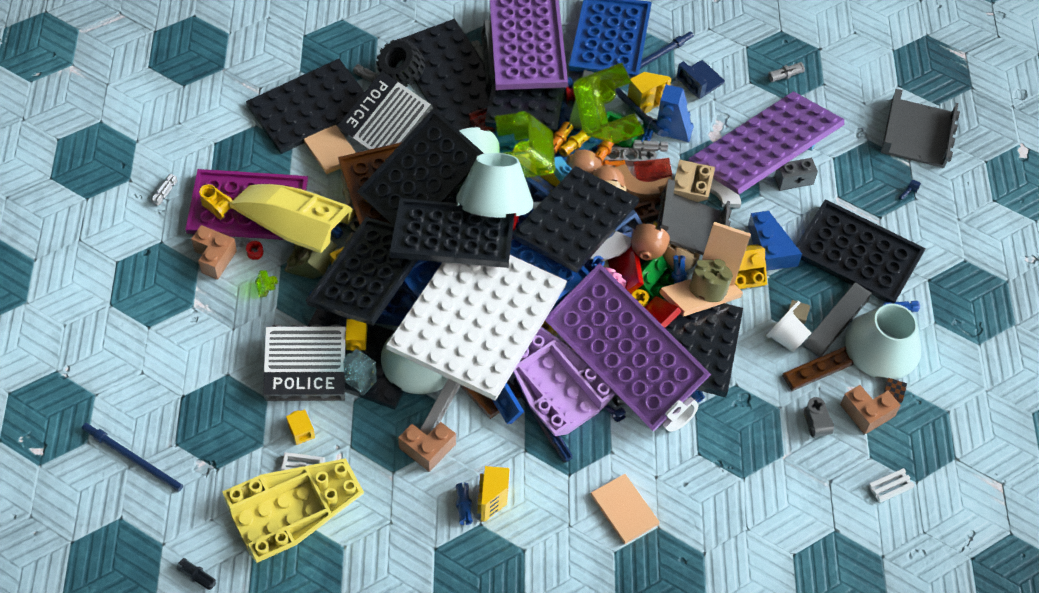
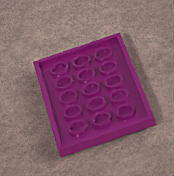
(233, 184)

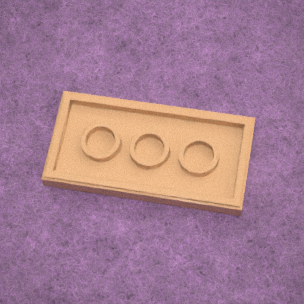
(681, 296)

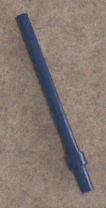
(677, 42)
(647, 120)
(102, 437)

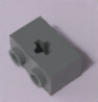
(796, 174)

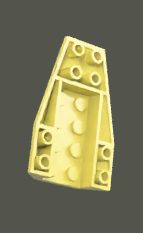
(293, 213)
(289, 505)

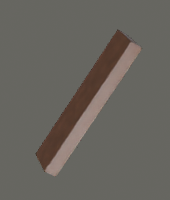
(817, 369)

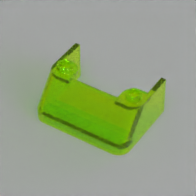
(591, 95)
(538, 153)

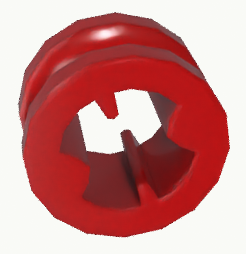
(569, 94)
(254, 255)

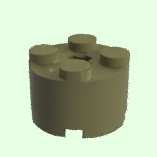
(711, 280)

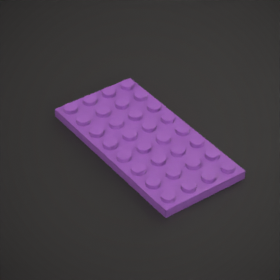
(528, 44)
(767, 141)
(626, 346)

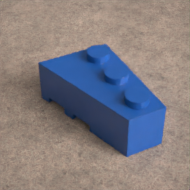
(674, 115)
(779, 248)

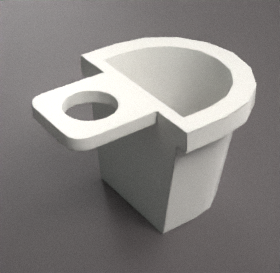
(789, 331)
(682, 415)

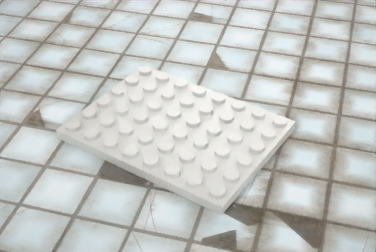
(477, 322)

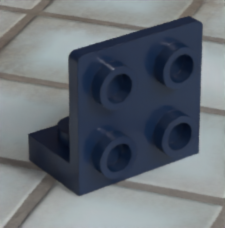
(699, 78)

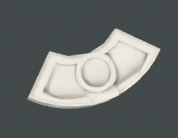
(725, 194)
(613, 246)

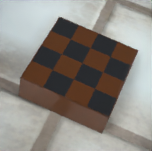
(896, 388)

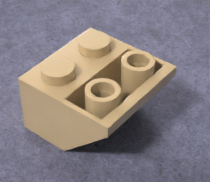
(693, 180)

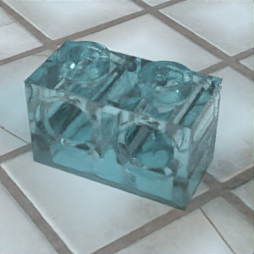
(359, 371)

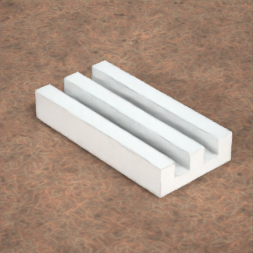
(299, 457)
(904, 478)

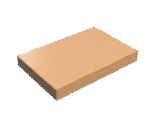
(327, 147)
(728, 245)
(625, 508)

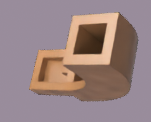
(643, 190)

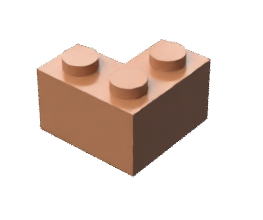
(215, 250)
(869, 412)
(430, 448)

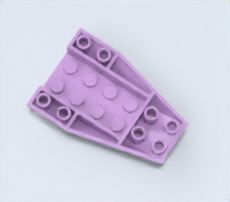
(560, 384)

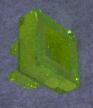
(265, 283)

